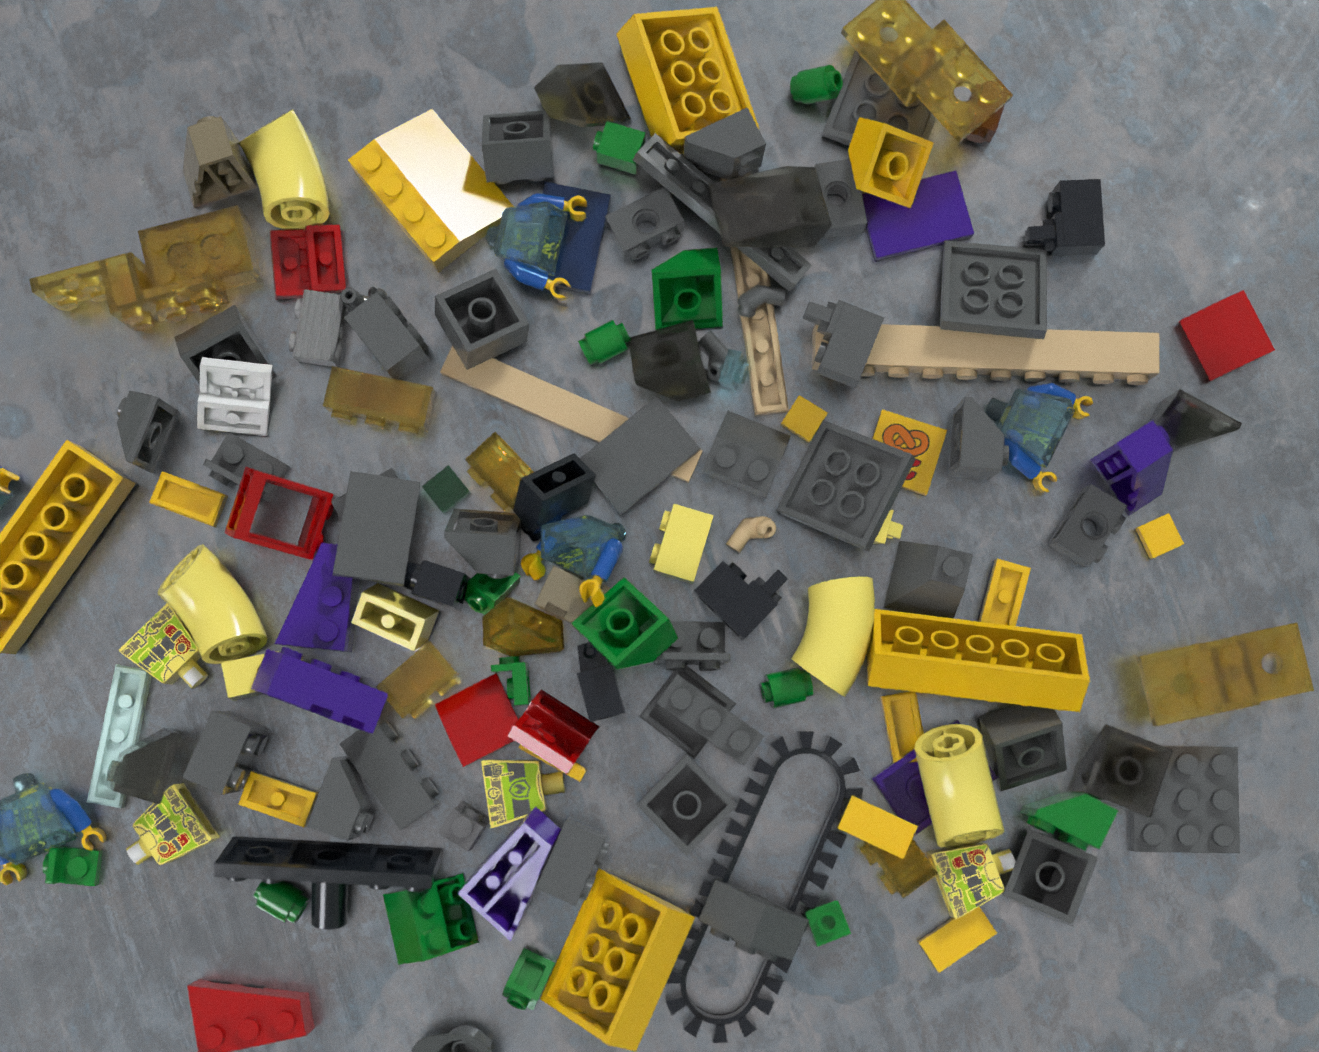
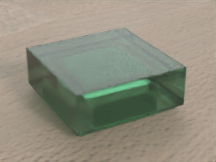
(446, 489)

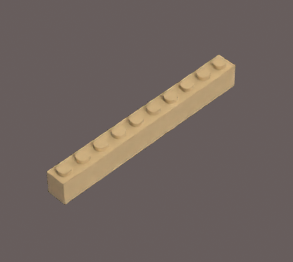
(969, 354)

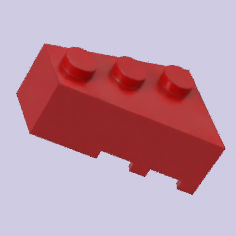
(246, 1017)

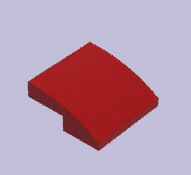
(307, 261)
(1227, 335)
(478, 719)
(553, 731)

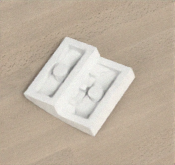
(234, 396)

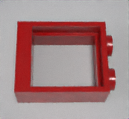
(247, 503)

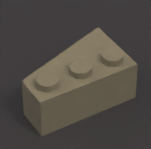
(215, 162)
(562, 596)

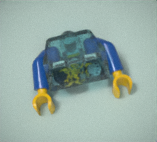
(532, 238)
(1035, 425)
(582, 546)
(35, 822)

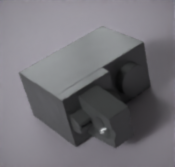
(850, 338)

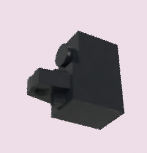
(1076, 222)
(552, 493)
(437, 584)
(735, 601)
(598, 684)

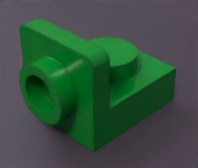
(486, 592)
(519, 685)
(72, 866)
(827, 923)
(527, 980)

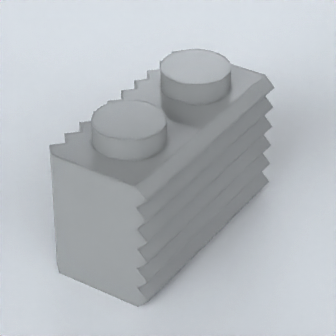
(319, 328)

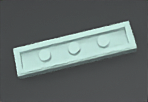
(119, 729)

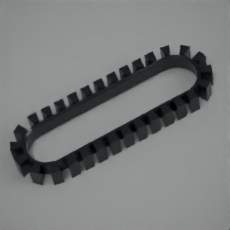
(771, 981)

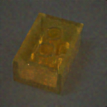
(200, 245)

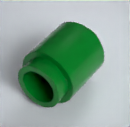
(816, 84)
(604, 342)
(786, 687)
(281, 901)

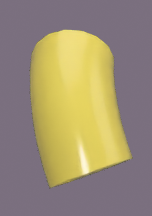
(287, 174)
(213, 607)
(837, 631)
(958, 785)

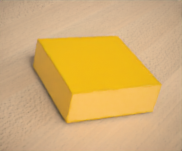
(804, 418)
(1159, 536)

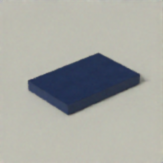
(580, 239)

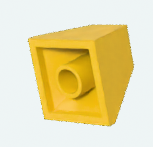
(887, 161)

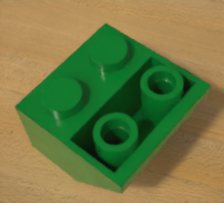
(1075, 816)
(430, 921)

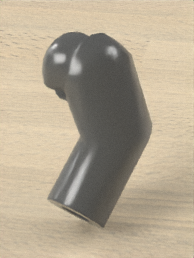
(757, 296)
(354, 298)
(717, 355)

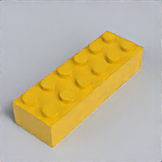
(53, 536)
(977, 660)

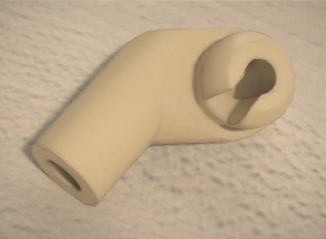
(751, 528)

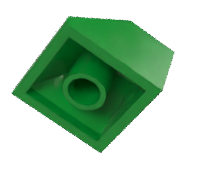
(688, 289)
(626, 627)

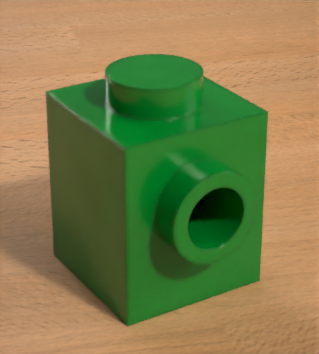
(618, 146)

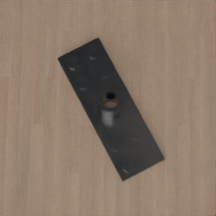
(329, 868)

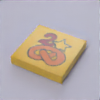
(916, 438)

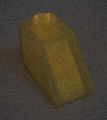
(521, 630)

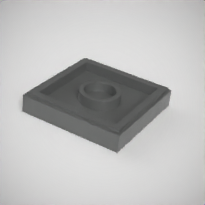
(672, 727)

